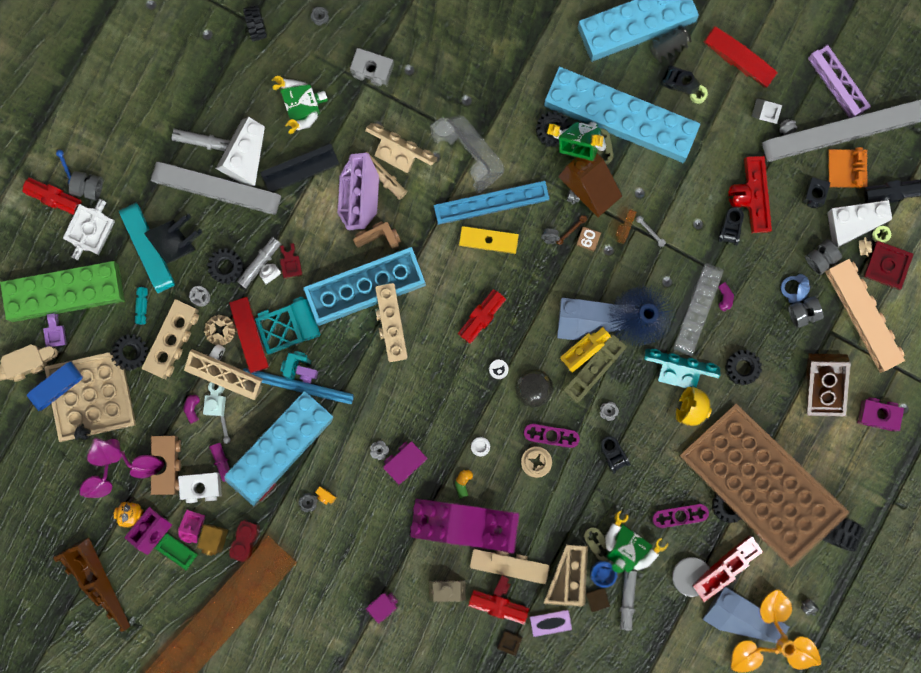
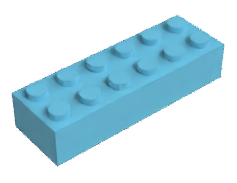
(633, 24)
(356, 288)
(278, 448)

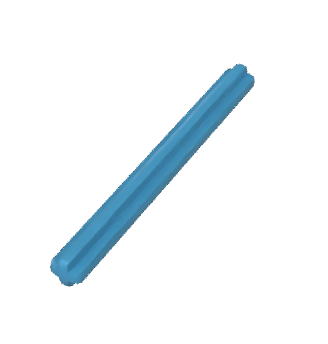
(302, 386)

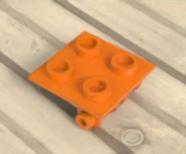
(848, 168)

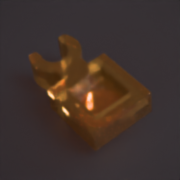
(623, 231)

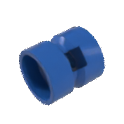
(603, 574)

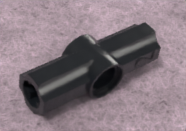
(893, 191)

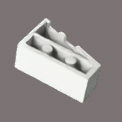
(243, 153)
(855, 220)

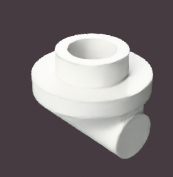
(269, 272)

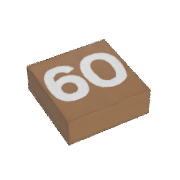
(588, 239)

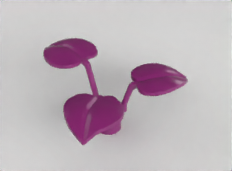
(109, 452)

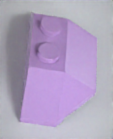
(358, 192)

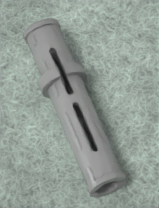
(200, 140)
(260, 260)
(628, 600)

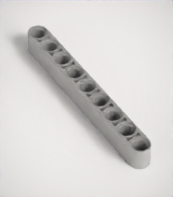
(842, 131)

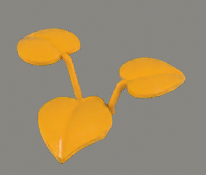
(799, 653)

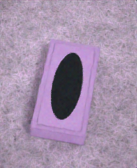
(550, 623)

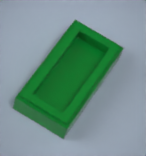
(176, 551)

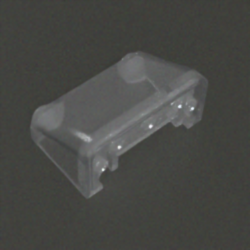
(487, 166)

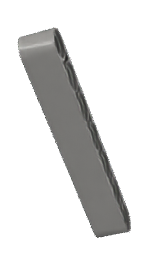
(216, 188)

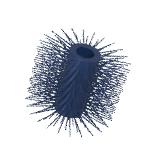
(641, 316)

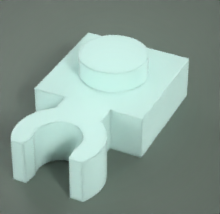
(215, 403)

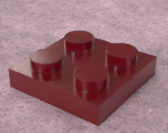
(888, 265)

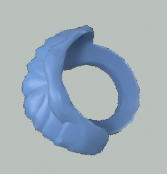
(803, 288)

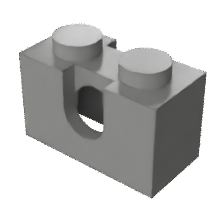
(364, 59)

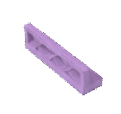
(836, 85)

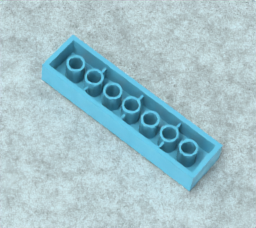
(622, 114)

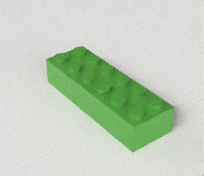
(62, 291)

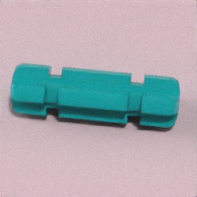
(141, 305)

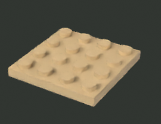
(97, 401)

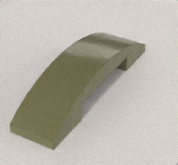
(595, 369)

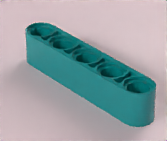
(152, 261)

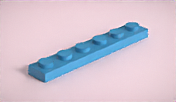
(491, 202)

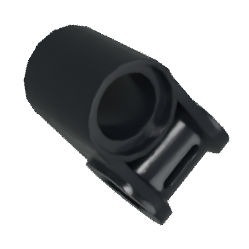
(678, 78)
(731, 230)
(614, 455)

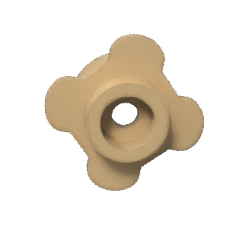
(865, 247)

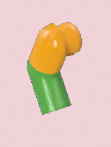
(460, 482)

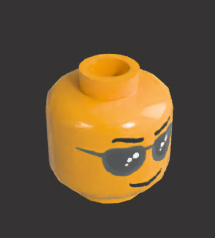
(128, 514)

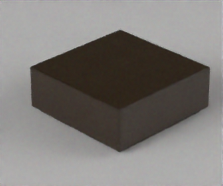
(597, 599)
(510, 643)

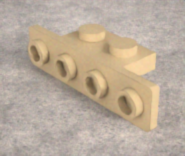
(397, 150)
(391, 322)
(509, 566)

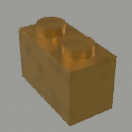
(212, 539)

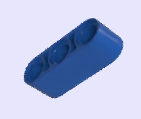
(54, 386)

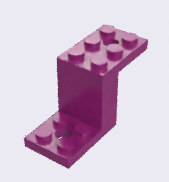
(464, 525)

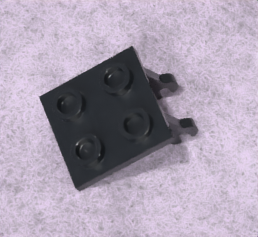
(170, 241)

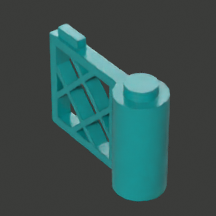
(301, 318)

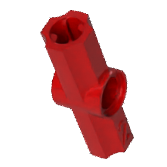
(51, 196)
(481, 316)
(498, 607)

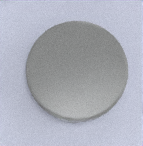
(687, 573)

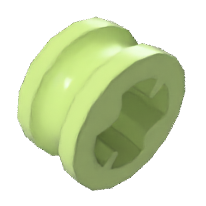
(703, 91)
(884, 229)

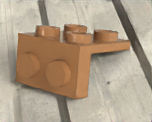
(378, 230)

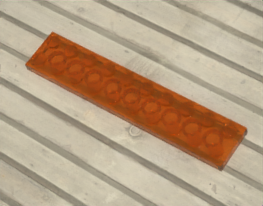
(226, 610)

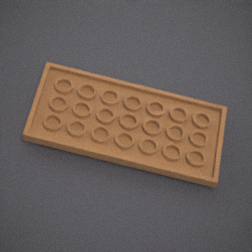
(764, 485)

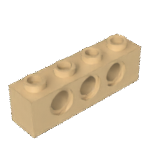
(152, 363)

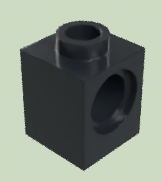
(820, 186)

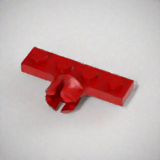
(754, 195)

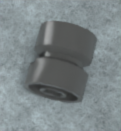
(85, 185)
(823, 257)
(799, 314)

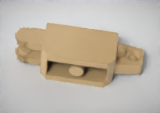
(25, 361)

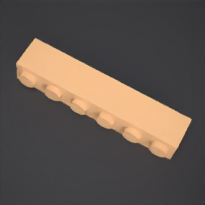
(865, 316)

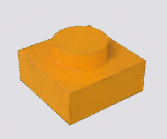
(325, 496)

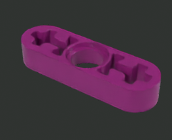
(557, 430)
(666, 523)

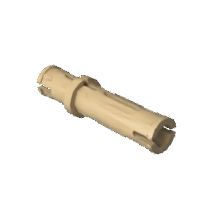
(388, 180)

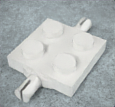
(88, 229)

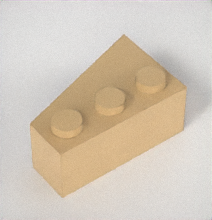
(570, 578)

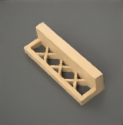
(223, 374)

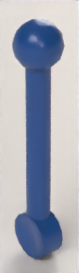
(59, 153)

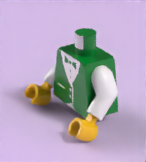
(299, 102)
(579, 140)
(628, 549)

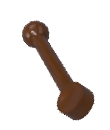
(582, 220)

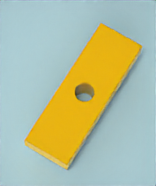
(500, 242)

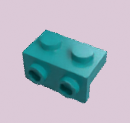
(290, 365)

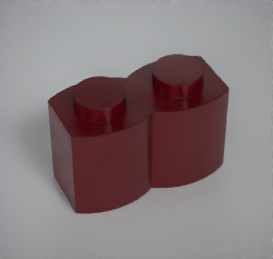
(243, 546)

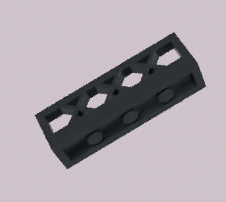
(300, 168)

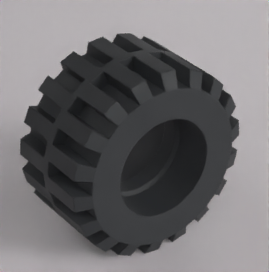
(845, 535)

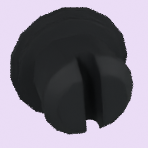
(81, 432)

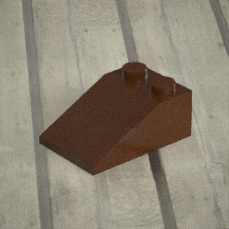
(592, 183)
(827, 384)

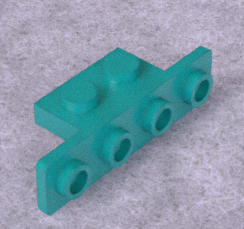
(679, 370)

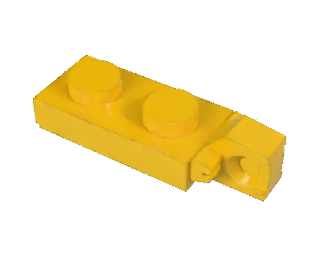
(585, 349)

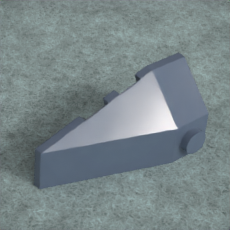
(584, 317)
(738, 616)

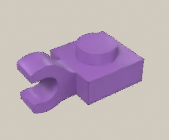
(54, 334)
(306, 374)

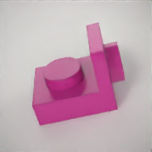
(191, 526)

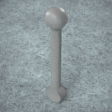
(661, 242)
(226, 439)

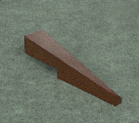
(86, 568)

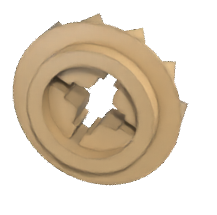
(228, 331)
(544, 457)

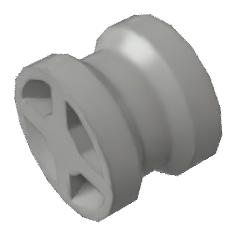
(196, 296)

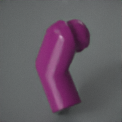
(728, 297)
(189, 407)

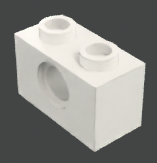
(188, 485)

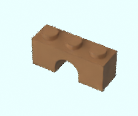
(168, 448)

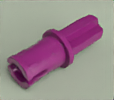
(220, 460)

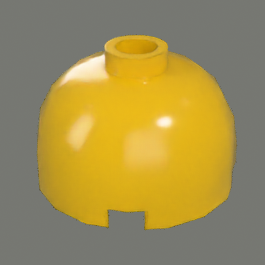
(694, 407)

